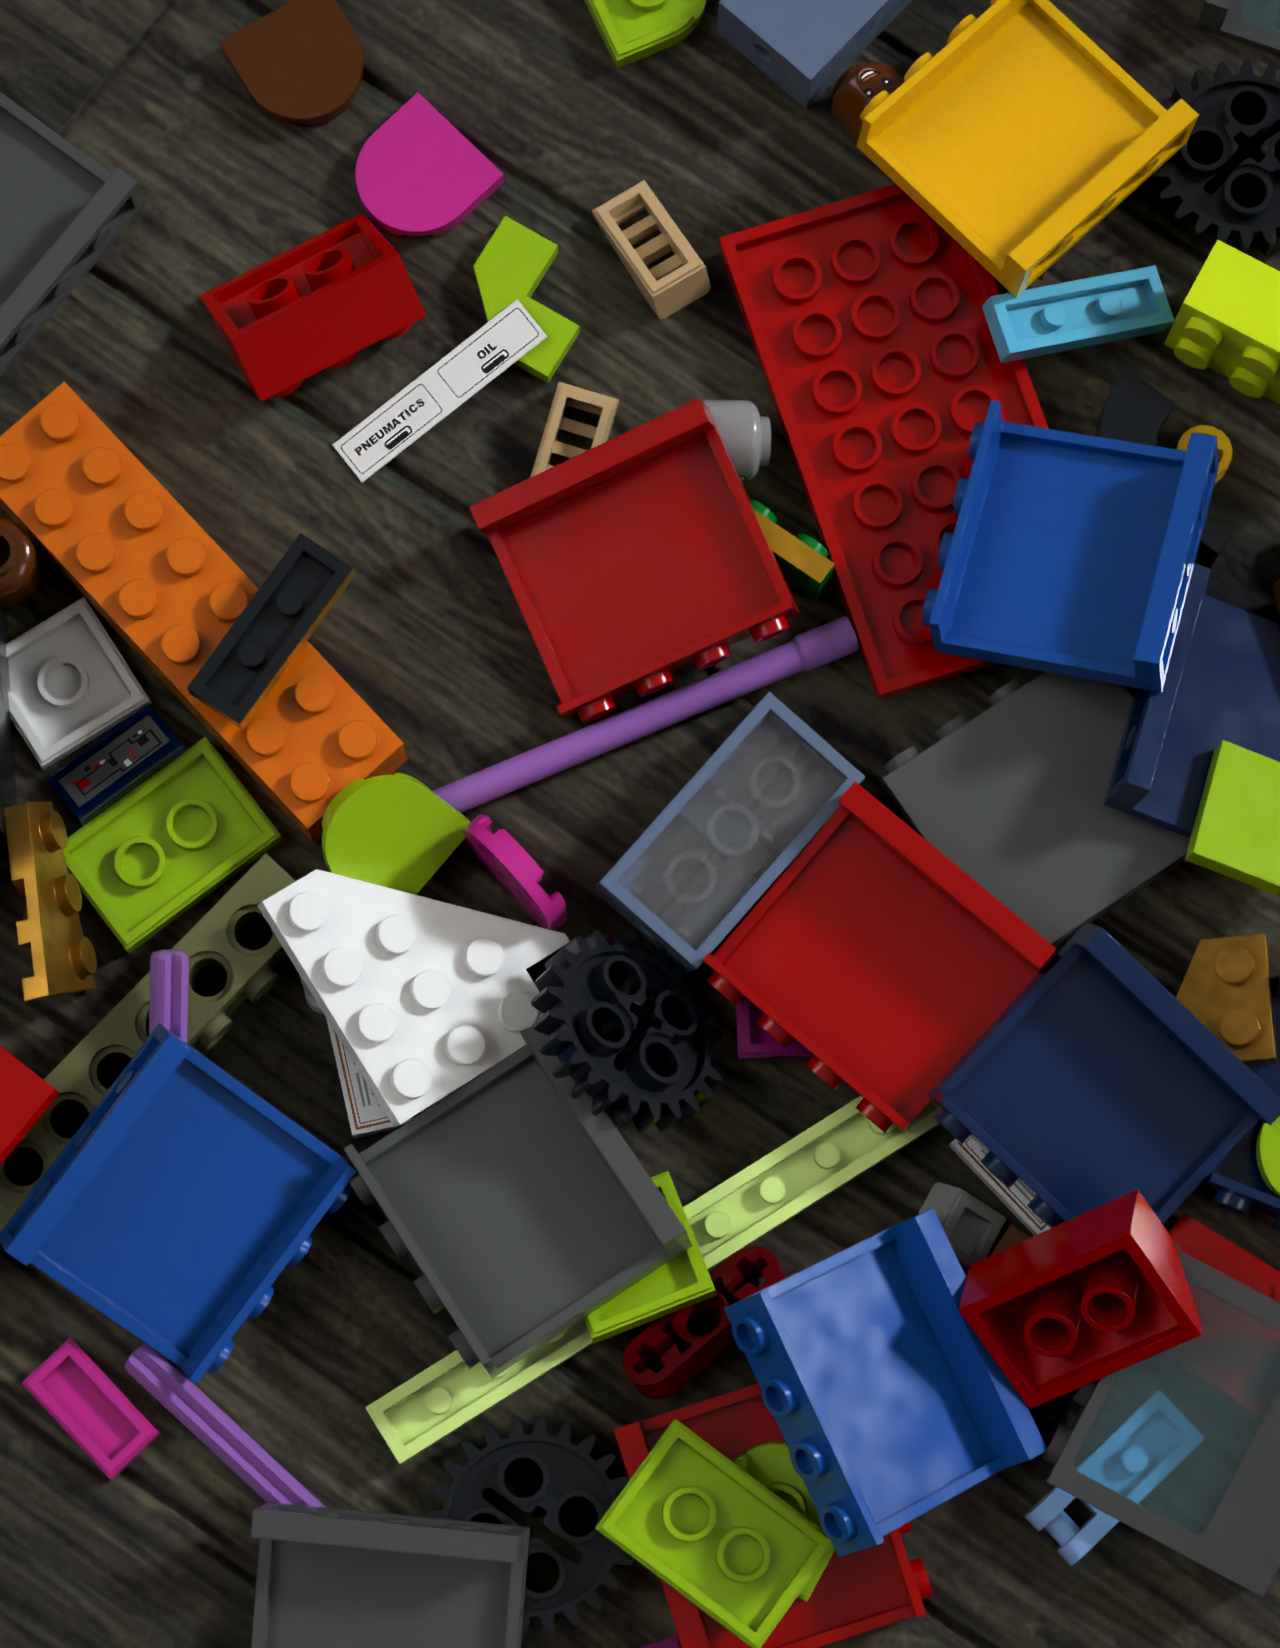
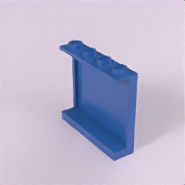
(1071, 552)
(179, 1204)
(882, 1382)

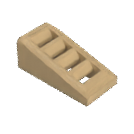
(670, 283)
(583, 400)

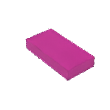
(91, 1408)

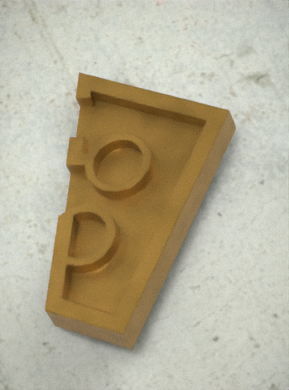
(51, 924)

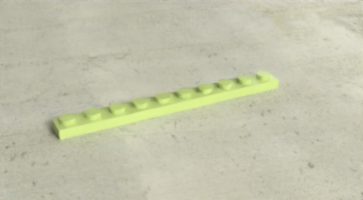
(722, 1224)

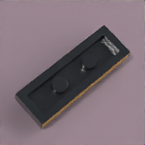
(271, 631)

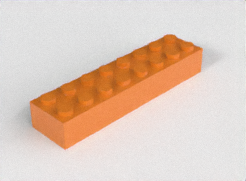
(175, 601)

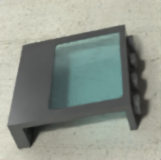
(1190, 1436)

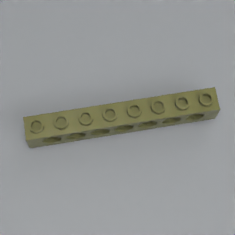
(126, 1027)

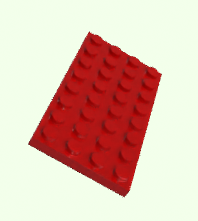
(877, 381)

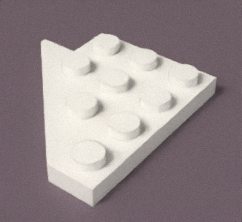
(411, 982)

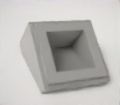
(966, 1221)

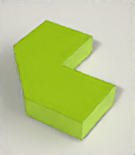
(512, 271)

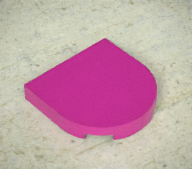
(422, 173)
(515, 871)

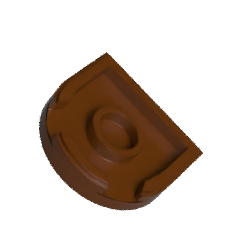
(298, 62)

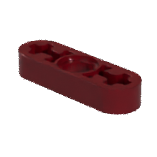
(702, 1350)

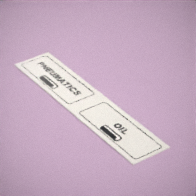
(439, 390)

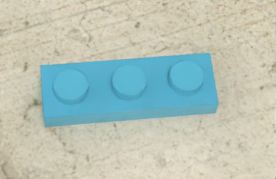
(1078, 314)

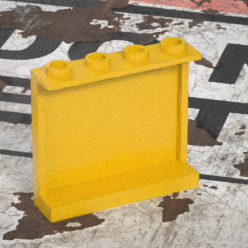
(1020, 136)

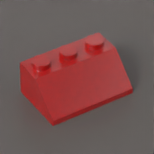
(314, 307)
(1081, 1300)

